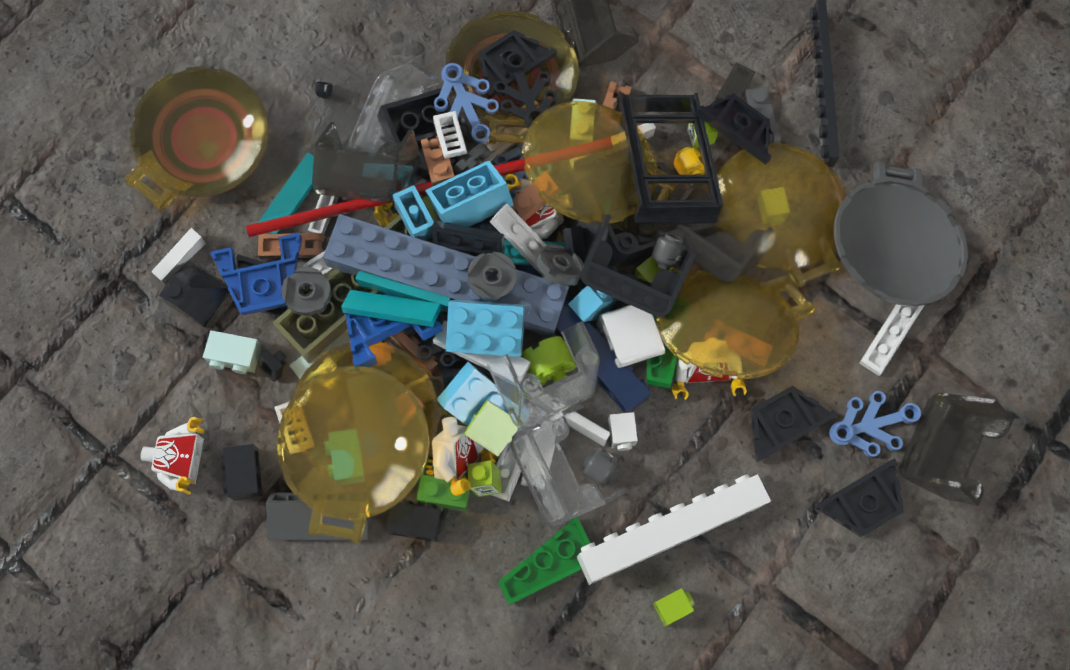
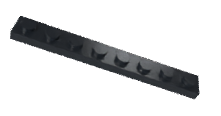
(824, 89)

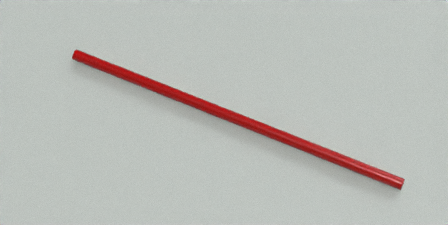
(352, 206)

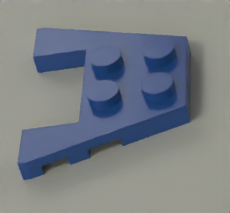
(259, 286)
(368, 331)

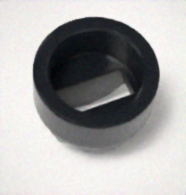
(323, 89)

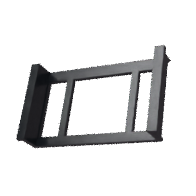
(668, 210)

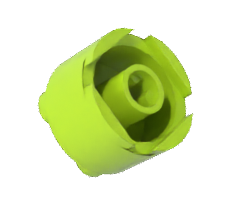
(550, 360)

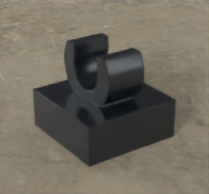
(272, 364)

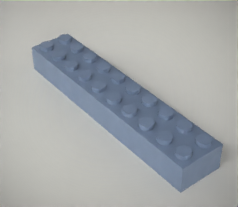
(435, 268)

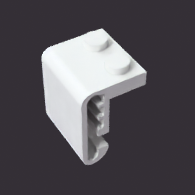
(631, 335)

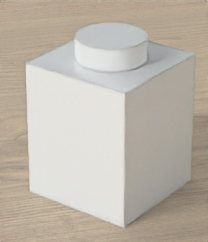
(622, 431)

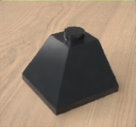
(194, 294)

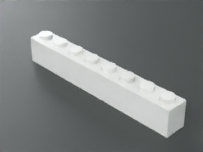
(672, 529)

